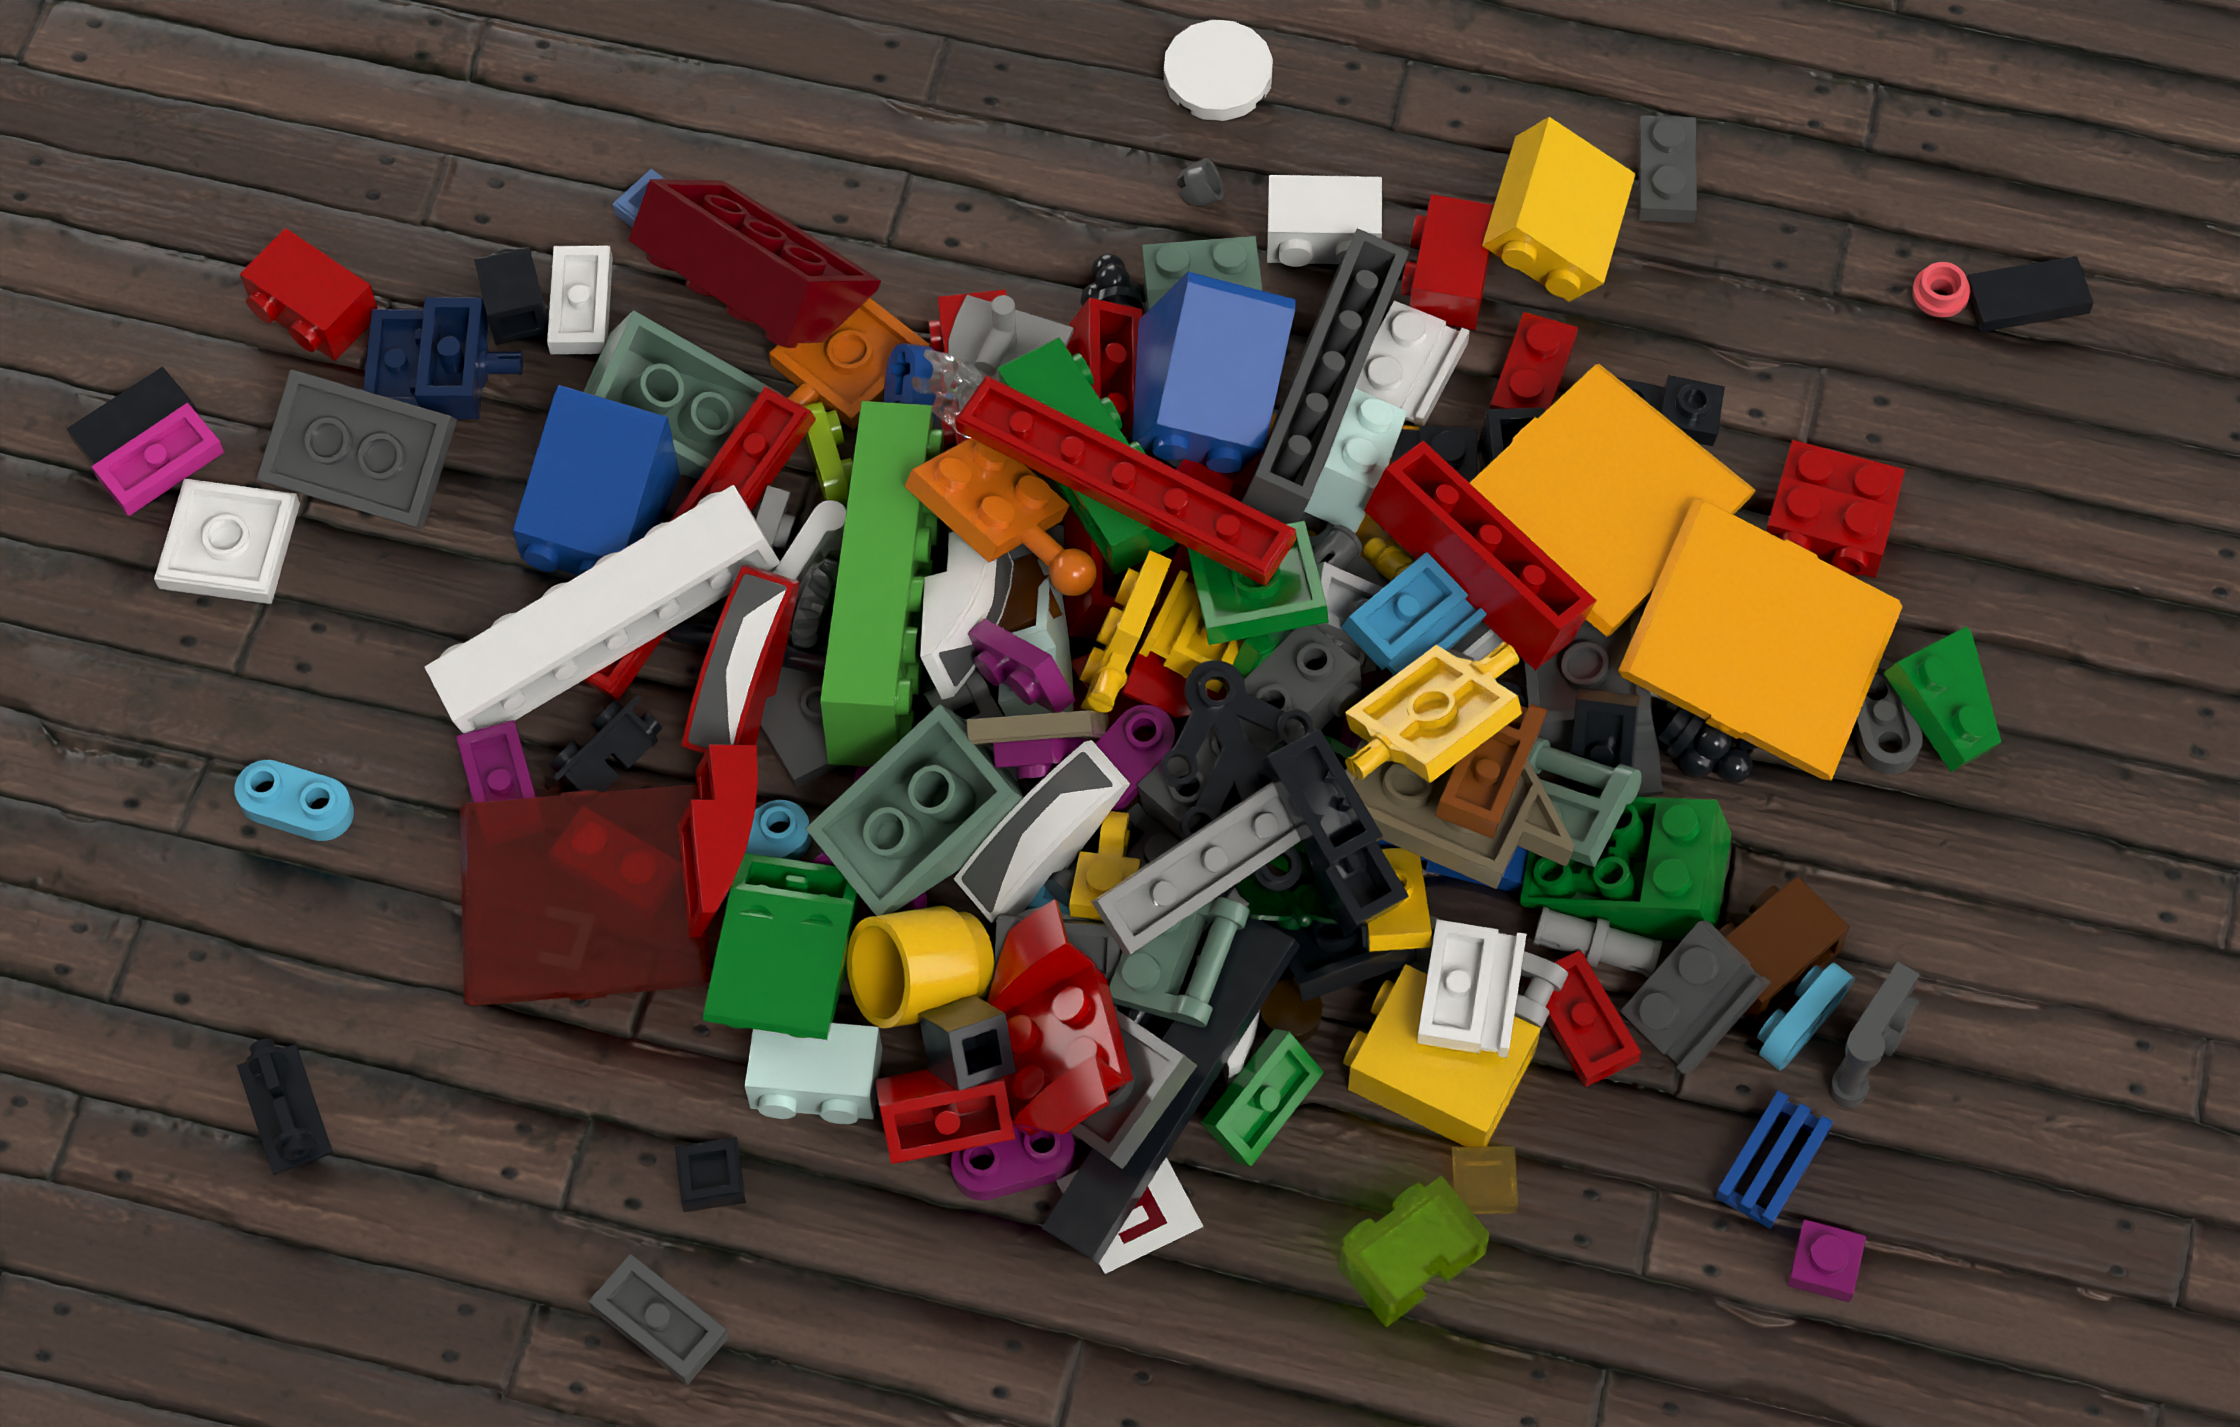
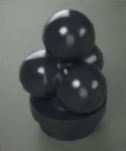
(1113, 283)
(1703, 747)

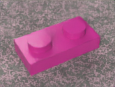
(157, 459)

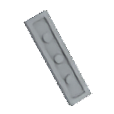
(1197, 870)

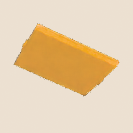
(1606, 490)
(1761, 639)

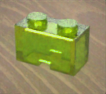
(1400, 1253)

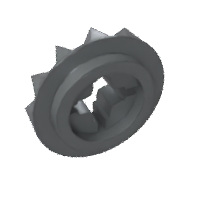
(815, 605)

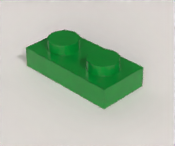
(1262, 1097)

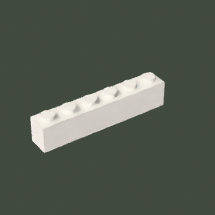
(601, 614)

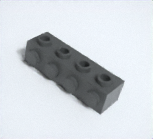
(1300, 674)

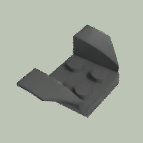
(1593, 664)

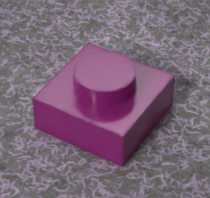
(1826, 1260)

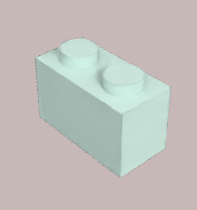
(1356, 460)
(815, 1074)

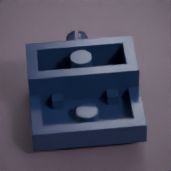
(435, 356)

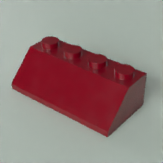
(749, 259)

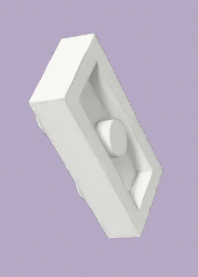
(579, 299)

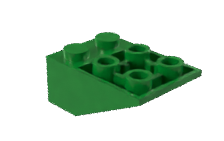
(1653, 876)
(783, 947)

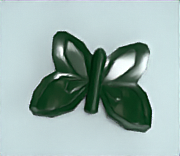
(1287, 908)

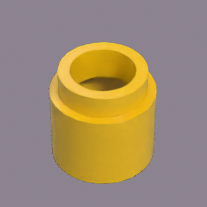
(917, 963)

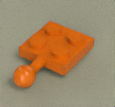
(847, 364)
(998, 507)

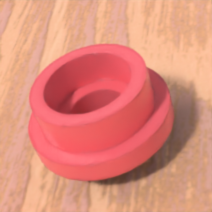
(1942, 277)

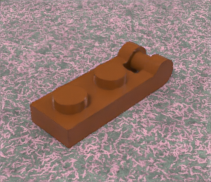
(1488, 775)

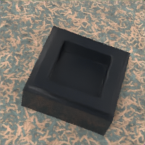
(710, 1174)

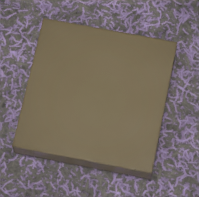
(1037, 726)

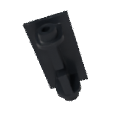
(619, 735)
(283, 1106)

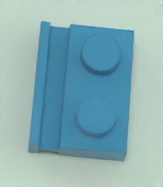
(1412, 616)

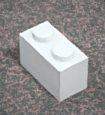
(1317, 216)

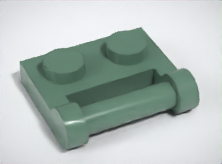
(1586, 817)
(1154, 973)

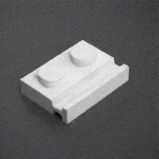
(1411, 361)
(1471, 988)

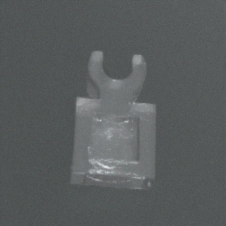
(951, 383)

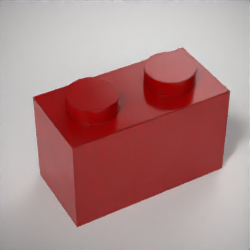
(1450, 260)
(308, 295)
(933, 1118)

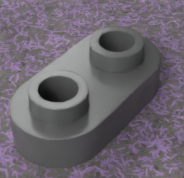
(1887, 722)

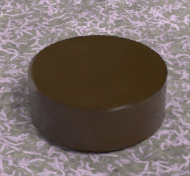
(1288, 1013)

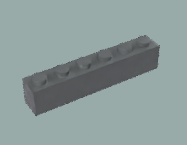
(1325, 378)

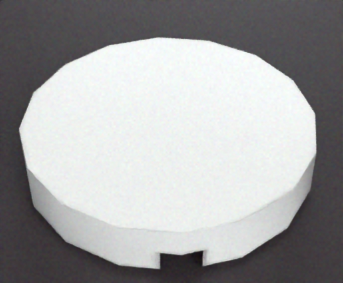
(1218, 69)

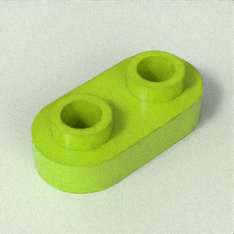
(821, 439)

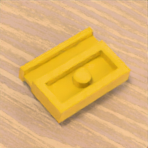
(1181, 634)

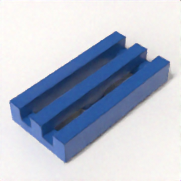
(1798, 1117)

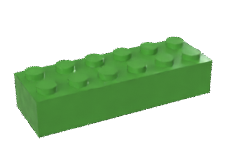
(880, 587)

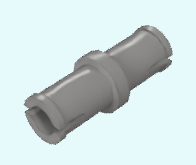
(1597, 942)

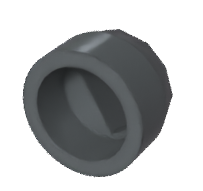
(1200, 183)

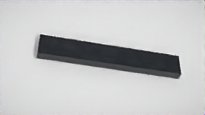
(1104, 1193)

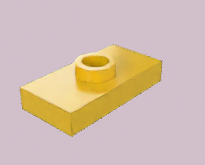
(1409, 923)

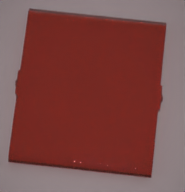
(576, 897)

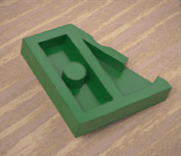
(1948, 698)

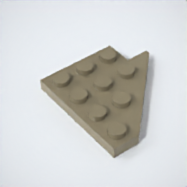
(1406, 810)

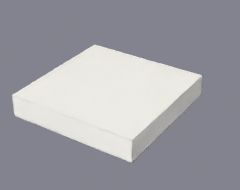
(227, 541)

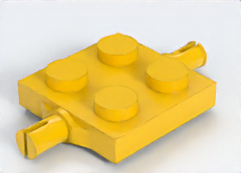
(1122, 632)
(1433, 712)

